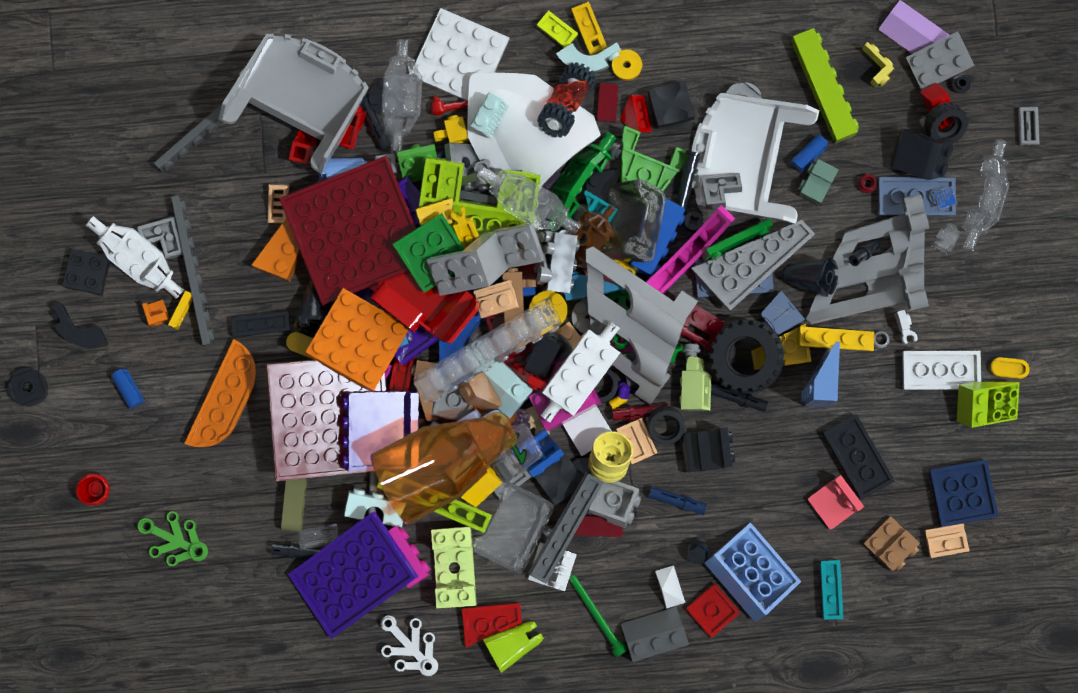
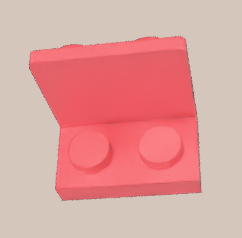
(835, 502)

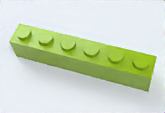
(824, 85)
(464, 514)

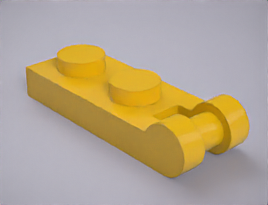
(589, 28)

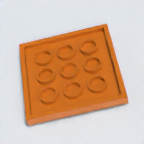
(357, 340)

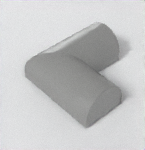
(167, 233)

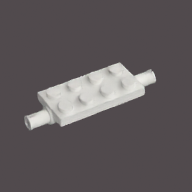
(580, 372)

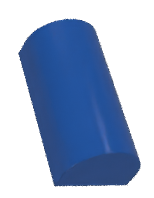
(809, 153)
(127, 388)

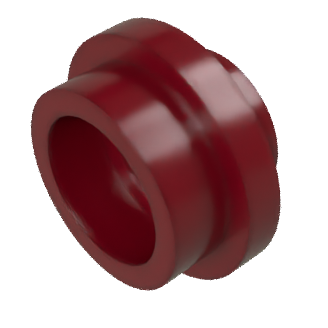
(867, 177)

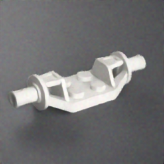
(135, 256)

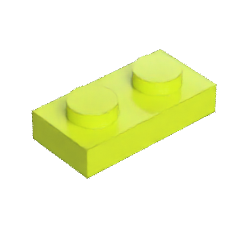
(557, 29)

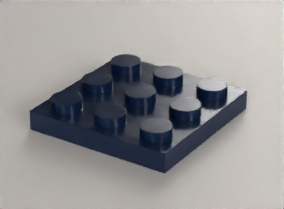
(963, 493)

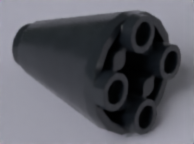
(310, 312)

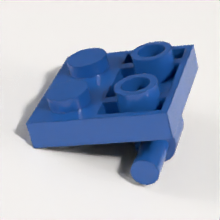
(550, 451)

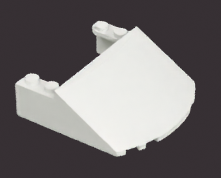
(745, 138)

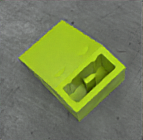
(987, 403)

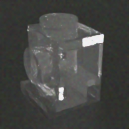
(946, 238)

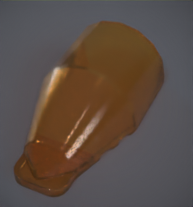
(439, 463)

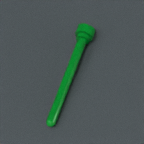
(617, 646)

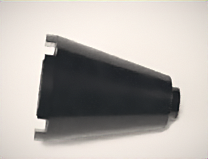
(813, 275)

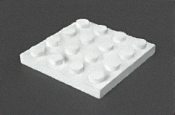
(457, 51)

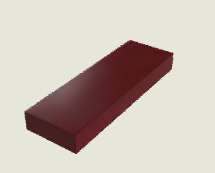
(598, 527)

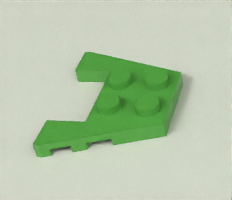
(638, 166)

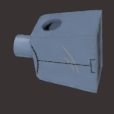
(781, 314)

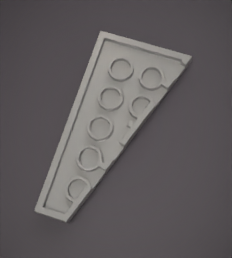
(746, 267)

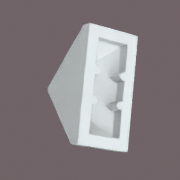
(670, 586)

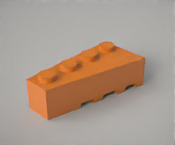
(280, 254)

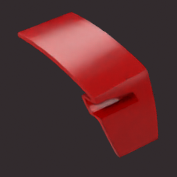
(436, 314)

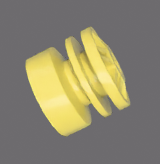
(610, 457)

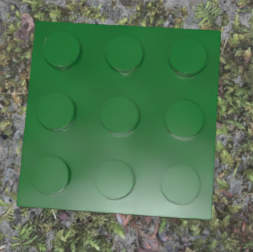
(427, 241)

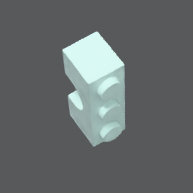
(359, 502)

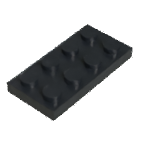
(858, 457)

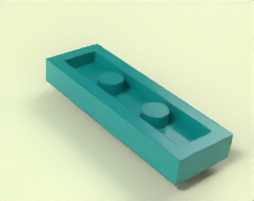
(831, 589)

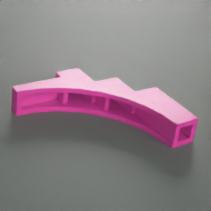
(691, 250)

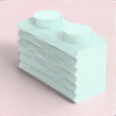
(489, 115)

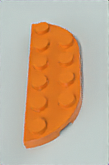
(225, 398)

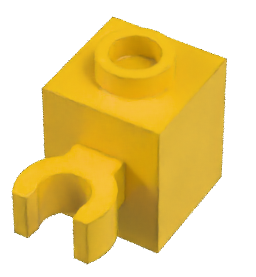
(454, 131)

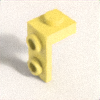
(886, 65)

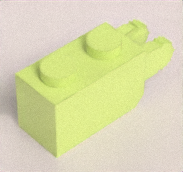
(695, 386)

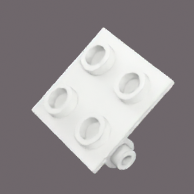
(562, 571)

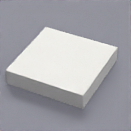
(585, 429)

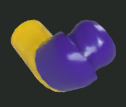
(622, 397)

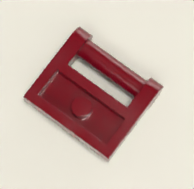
(704, 322)

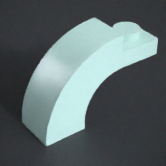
(595, 62)

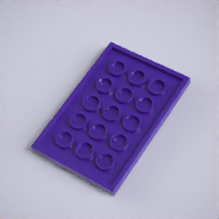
(353, 575)

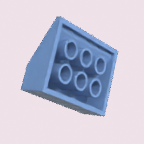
(823, 384)
(752, 572)

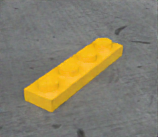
(826, 337)

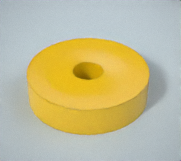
(630, 73)

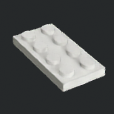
(940, 369)

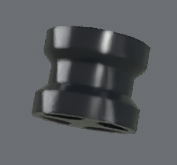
(690, 224)

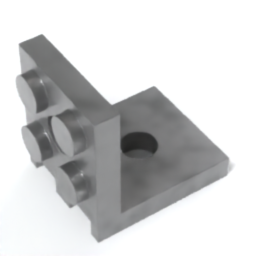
(456, 152)

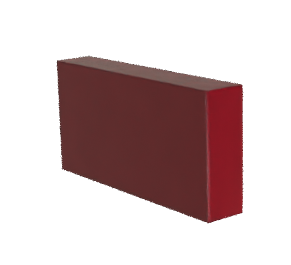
(607, 102)

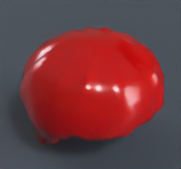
(92, 490)

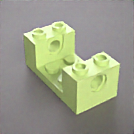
(449, 547)

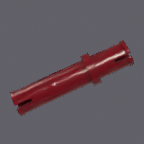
(634, 412)

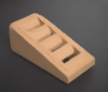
(271, 203)

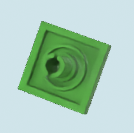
(413, 161)

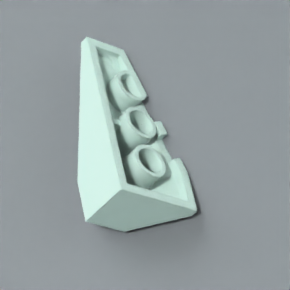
(509, 387)

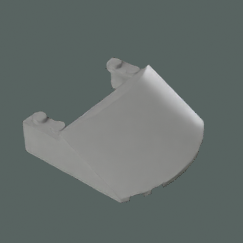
(302, 87)

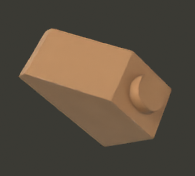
(480, 393)

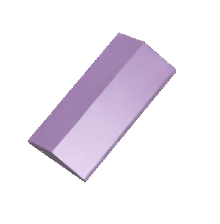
(910, 29)

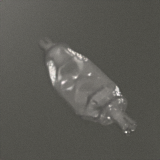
(401, 96)
(993, 197)
(528, 201)

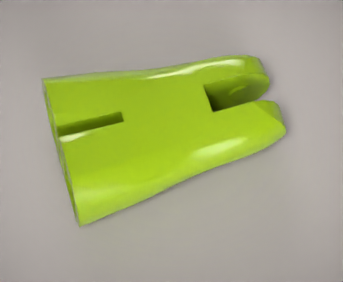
(512, 644)

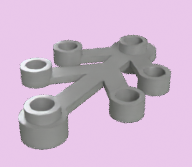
(541, 268)

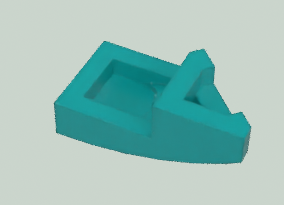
(597, 205)

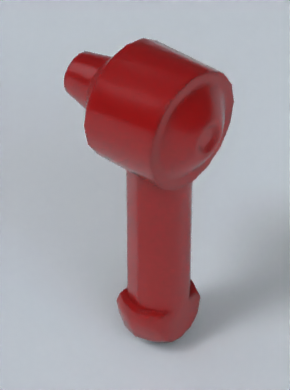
(439, 108)

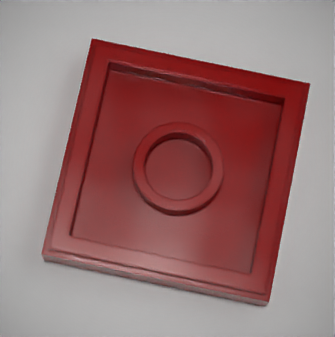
(712, 610)

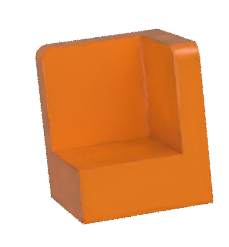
(156, 313)

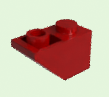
(932, 97)

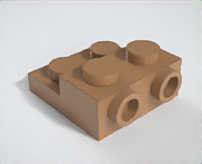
(892, 544)

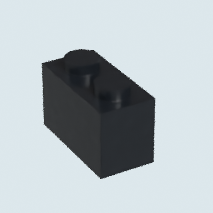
(544, 356)

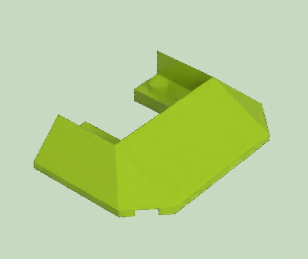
(443, 181)

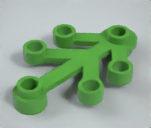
(177, 540)

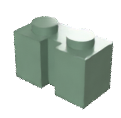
(818, 182)

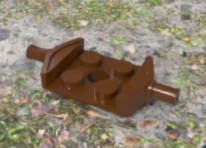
(597, 231)

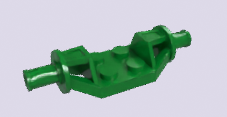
(579, 170)

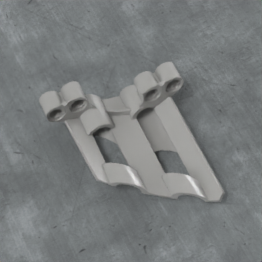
(891, 276)
(650, 323)

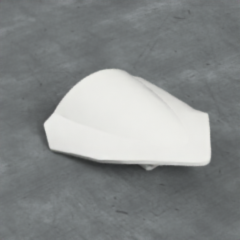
(519, 140)

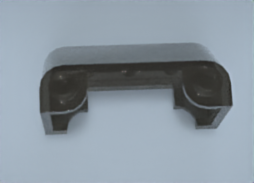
(635, 222)

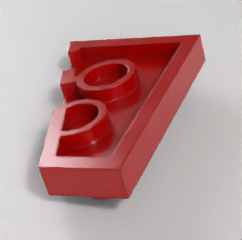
(488, 620)

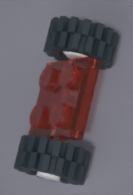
(566, 98)

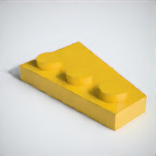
(792, 355)

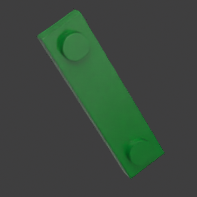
(716, 250)

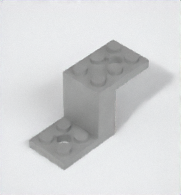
(486, 259)

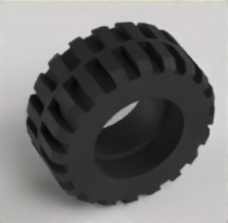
(721, 350)

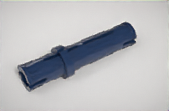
(678, 501)

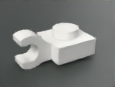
(904, 321)

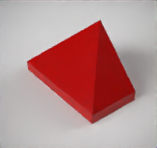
(636, 114)

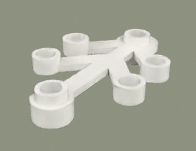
(412, 648)

